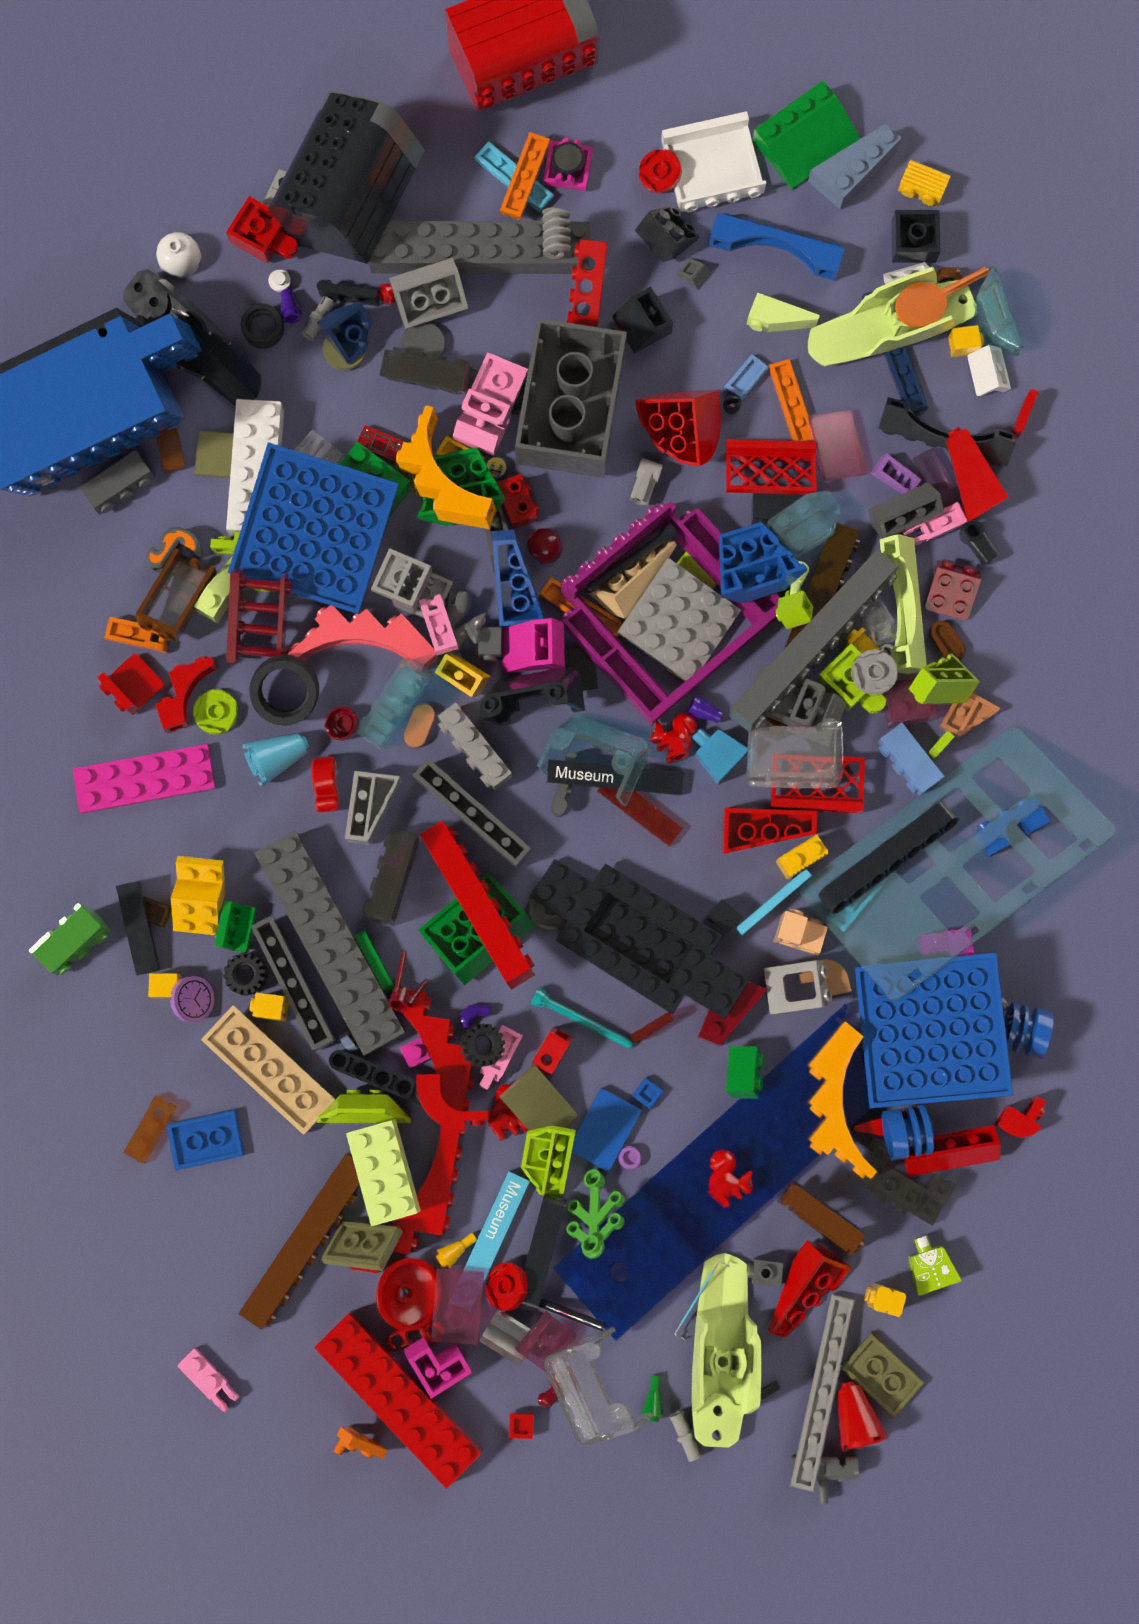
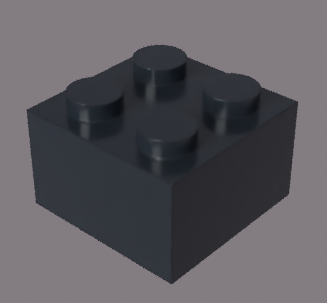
(915, 236)

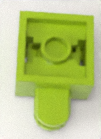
(838, 680)

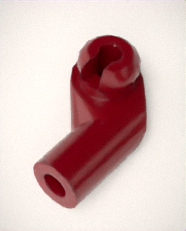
(548, 1398)

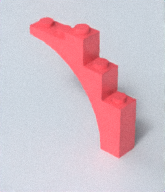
(364, 629)

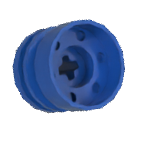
(1031, 1030)
(913, 1132)

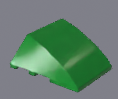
(470, 473)

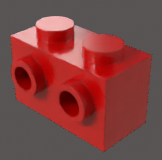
(518, 503)

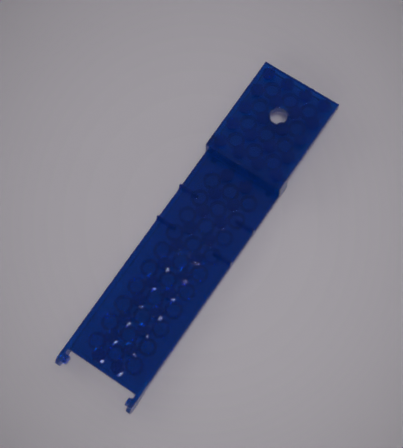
(675, 1220)

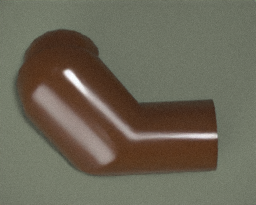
(947, 273)

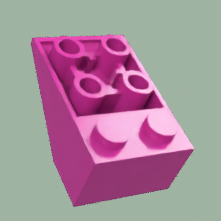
(533, 646)

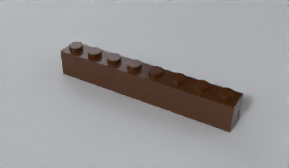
(302, 1244)

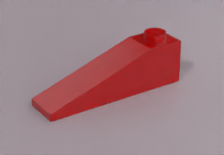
(809, 1279)

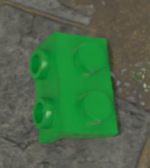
(235, 927)

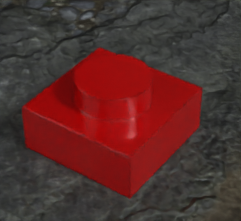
(521, 1425)

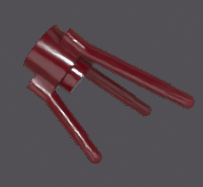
(400, 996)

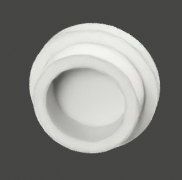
(279, 280)

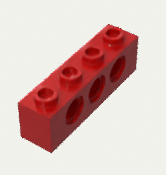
(598, 251)

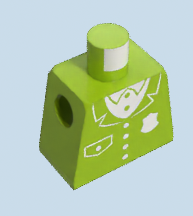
(931, 1267)

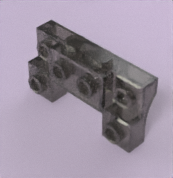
(901, 1191)

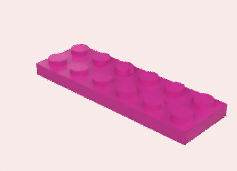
(144, 779)

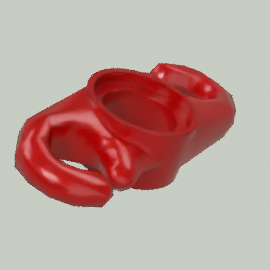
(406, 1342)

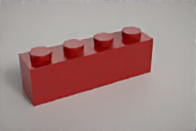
(956, 1151)

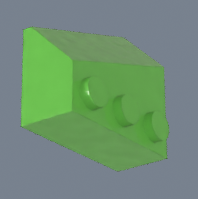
(71, 940)

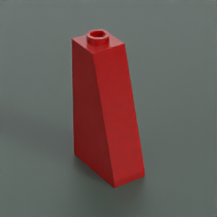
(974, 477)

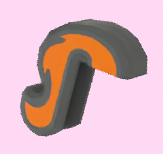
(172, 539)

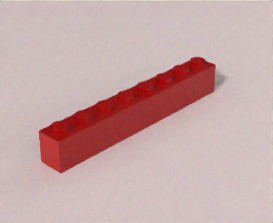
(477, 905)

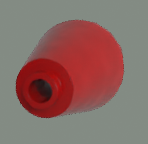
(857, 1419)

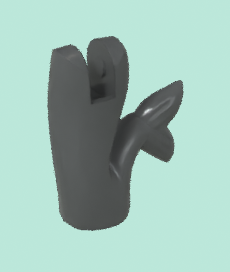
(457, 609)

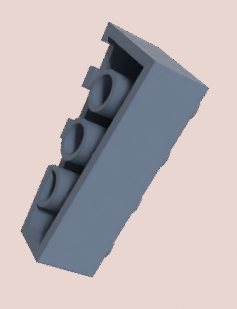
(851, 168)

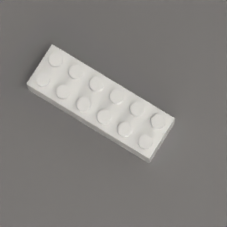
(254, 427)

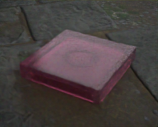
(544, 1339)

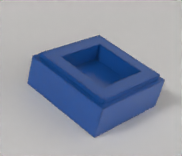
(648, 1093)

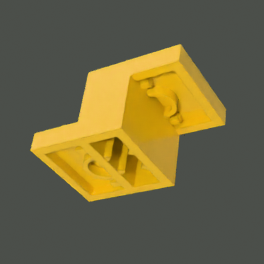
(198, 895)

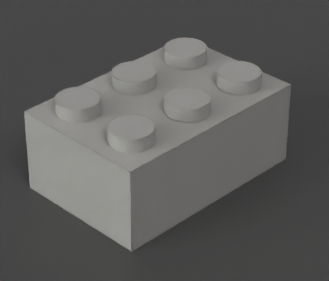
(428, 293)

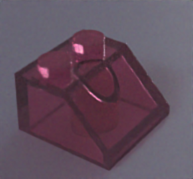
(904, 708)

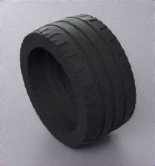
(275, 715)

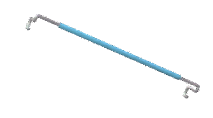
(697, 1297)

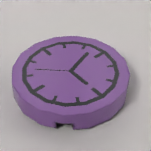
(192, 999)

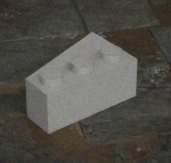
(369, 804)

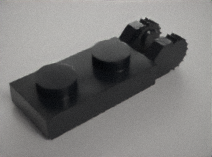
(347, 293)

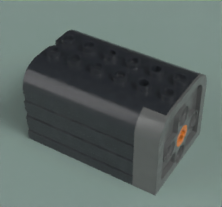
(347, 177)

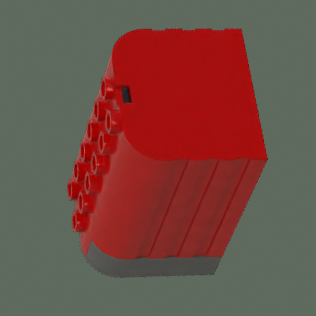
(519, 45)

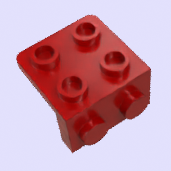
(131, 684)

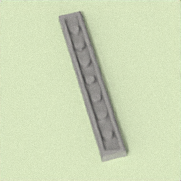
(822, 1393)

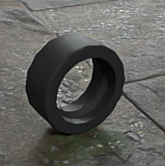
(258, 310)

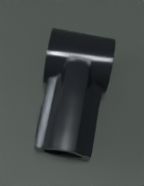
(981, 544)

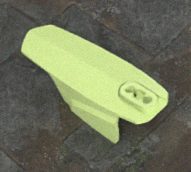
(876, 327)
(724, 1354)

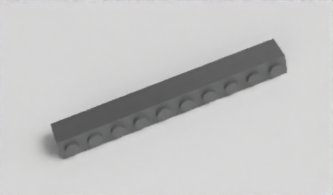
(813, 641)

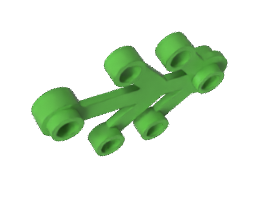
(595, 1181)

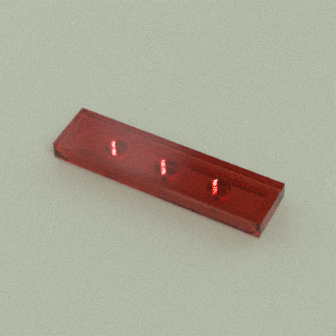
(645, 815)

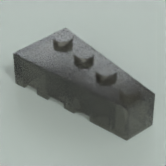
(427, 371)

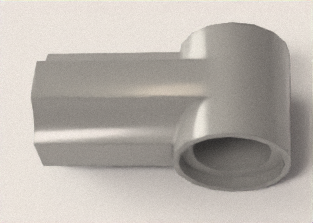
(647, 476)

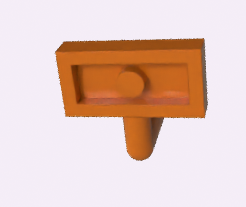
(353, 1440)

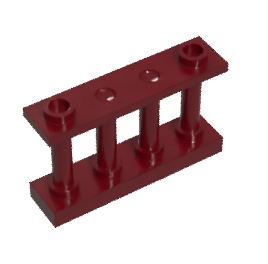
(238, 605)

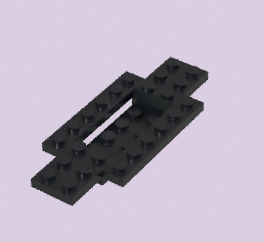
(635, 947)

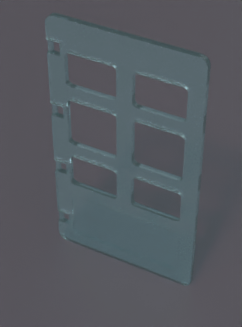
(890, 925)

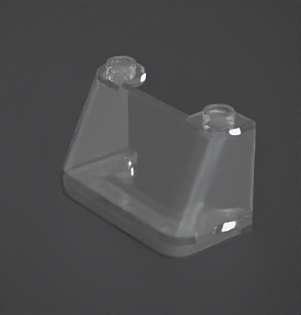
(796, 755)

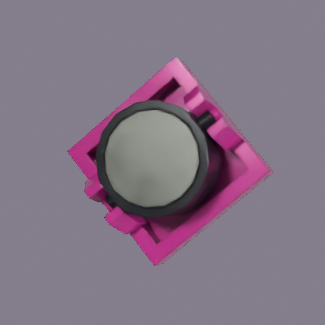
(568, 165)

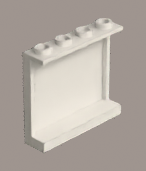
(715, 162)

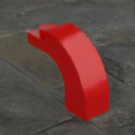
(431, 1098)

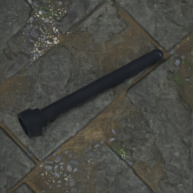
(667, 534)

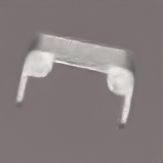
(583, 1394)

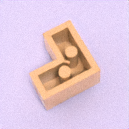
(799, 933)

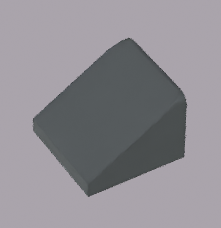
(694, 273)

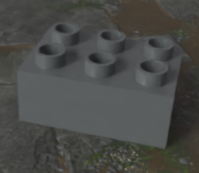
(570, 398)

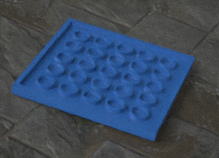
(315, 525)
(939, 1038)

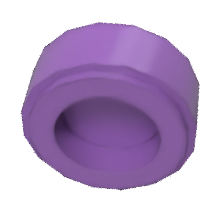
(630, 1157)

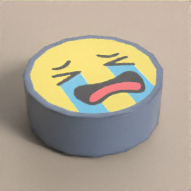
(497, 467)
(349, 1042)

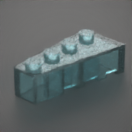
(395, 702)

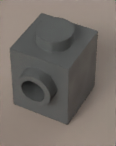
(765, 1272)

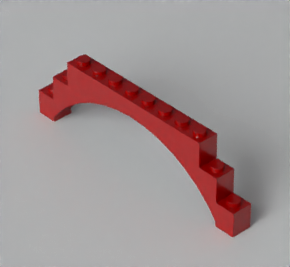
(455, 1073)

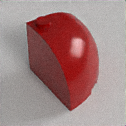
(683, 424)

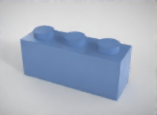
(909, 759)

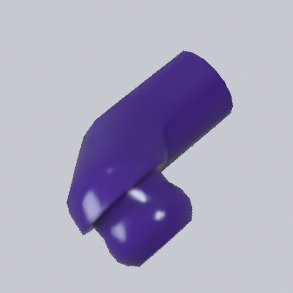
(469, 1014)

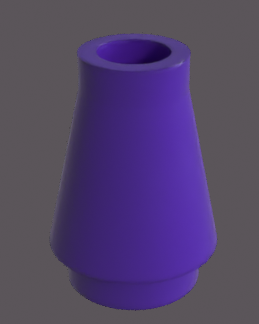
(290, 308)
(704, 709)

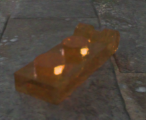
(149, 1130)

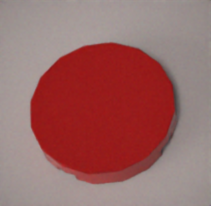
(660, 171)
(506, 1286)

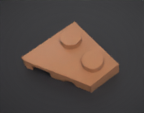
(968, 715)

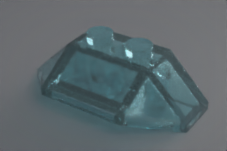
(996, 316)
(806, 522)

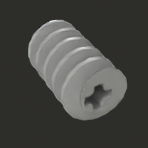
(556, 232)

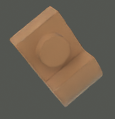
(836, 981)

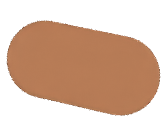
(419, 726)

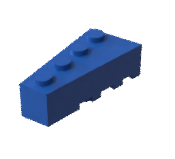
(514, 587)

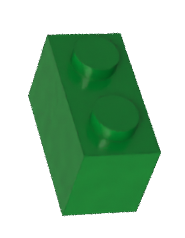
(744, 1072)

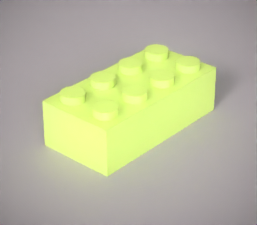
(383, 1172)

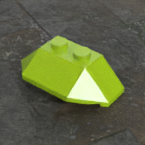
(363, 1109)
(548, 1158)

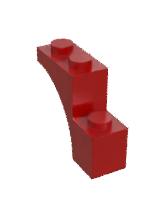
(184, 680)

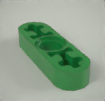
(374, 961)

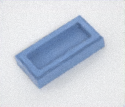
(746, 377)

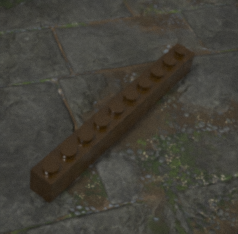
(828, 575)

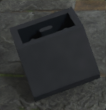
(666, 232)
(643, 320)

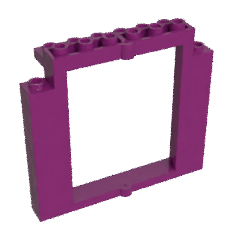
(701, 542)

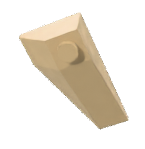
(626, 588)

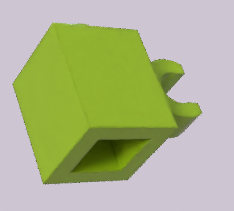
(794, 609)

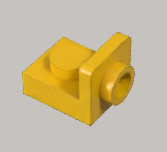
(860, 641)

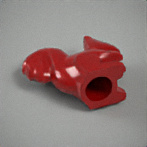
(678, 741)
(502, 1118)
(722, 1181)

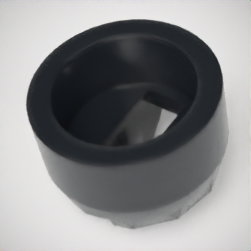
(732, 408)

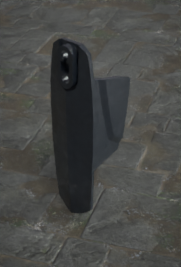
(220, 361)

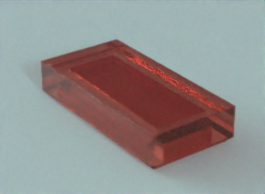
(651, 1027)

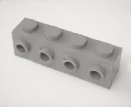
(475, 747)

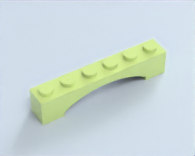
(909, 644)

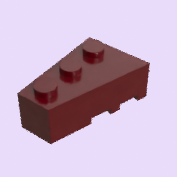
(716, 1030)

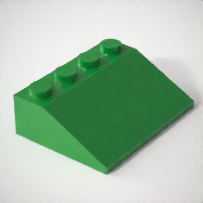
(805, 134)
(458, 942)

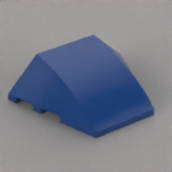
(755, 564)

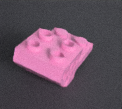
(489, 404)

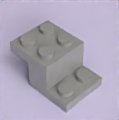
(409, 581)

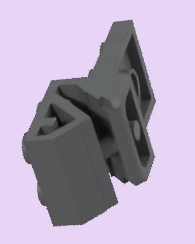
(807, 705)

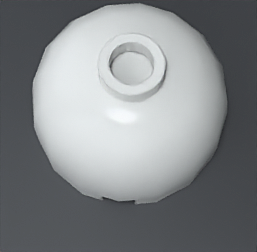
(178, 255)

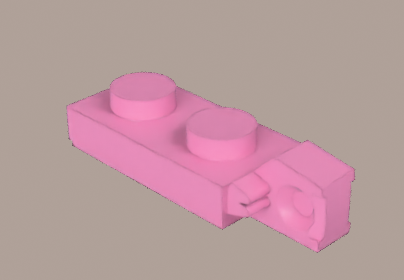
(496, 1070)

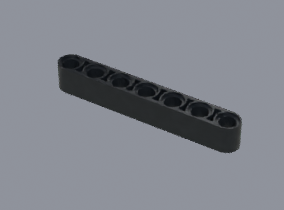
(888, 857)

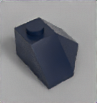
(347, 330)

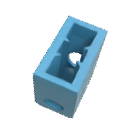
(718, 753)

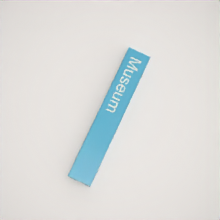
(497, 1224)

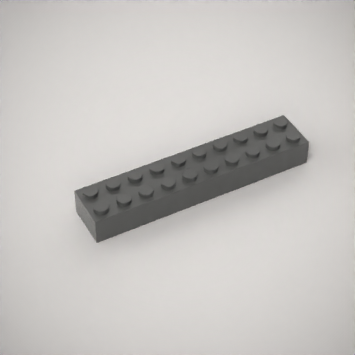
(474, 246)
(330, 943)

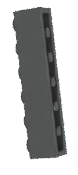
(472, 813)
(293, 983)

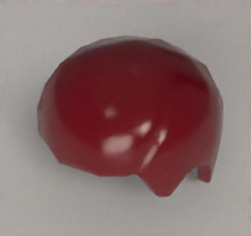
(545, 545)
(342, 723)

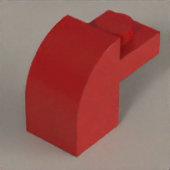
(1018, 1124)

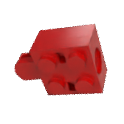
(260, 233)

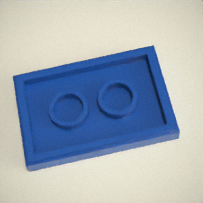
(605, 1129)
(205, 1140)

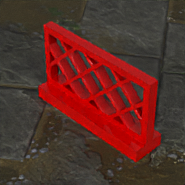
(770, 453)
(825, 804)

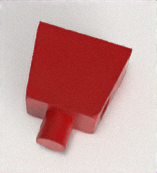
(554, 1045)

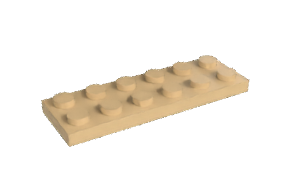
(268, 1069)

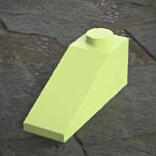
(774, 315)
(215, 596)

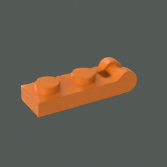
(132, 634)

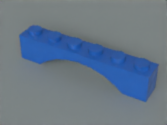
(733, 233)

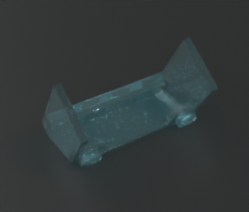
(628, 750)

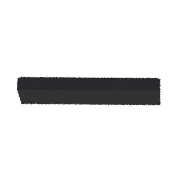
(138, 928)

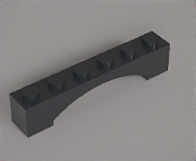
(900, 420)

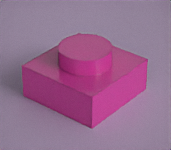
(415, 1053)

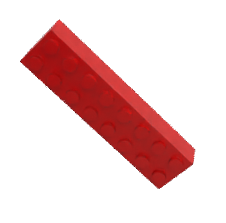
(398, 1399)

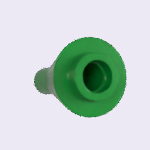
(653, 1401)

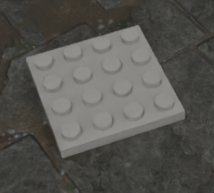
(678, 620)

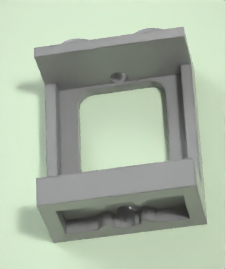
(777, 993)

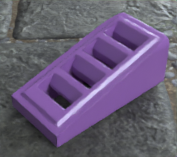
(900, 469)

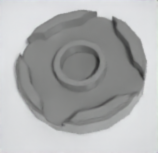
(874, 672)

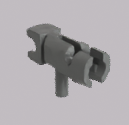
(832, 1470)

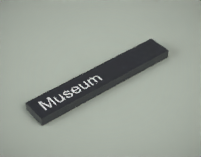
(605, 777)

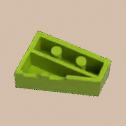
(944, 682)

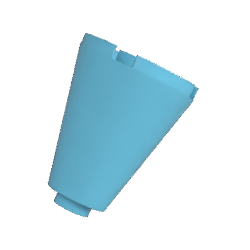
(274, 755)

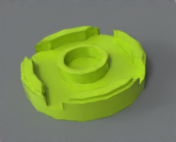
(216, 712)

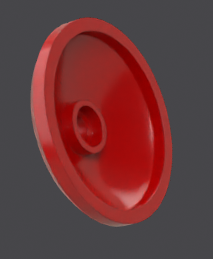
(417, 1304)

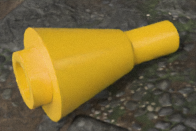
(451, 1253)

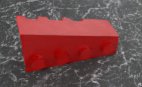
(762, 827)

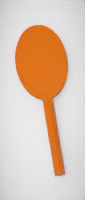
(926, 302)

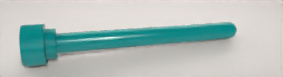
(542, 999)

